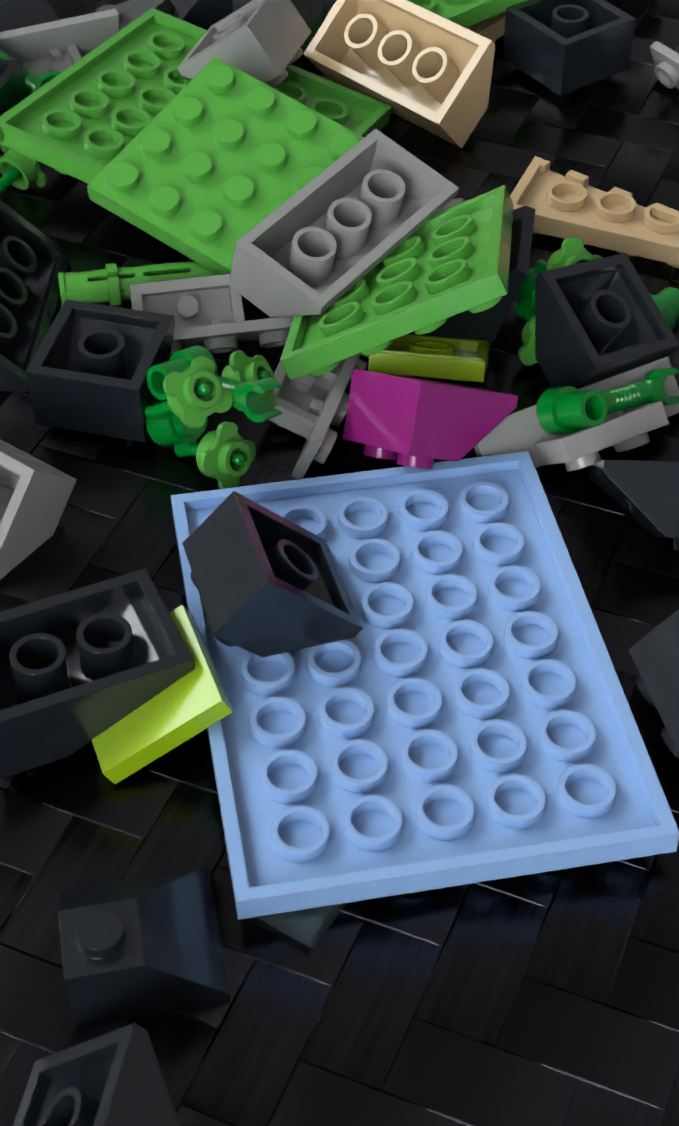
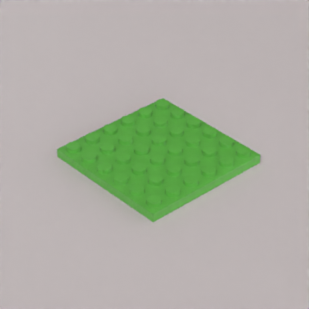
(121, 85)

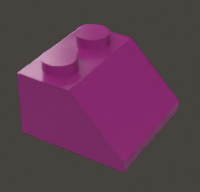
(420, 417)

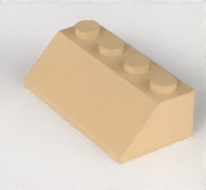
(410, 60)

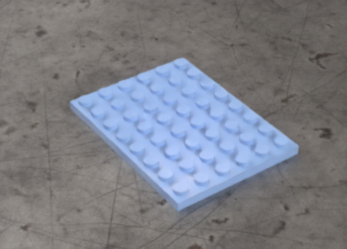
(456, 729)

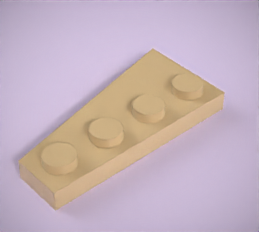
(600, 218)

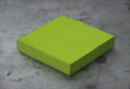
(433, 358)
(168, 717)

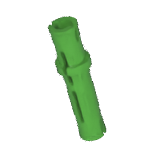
(113, 282)

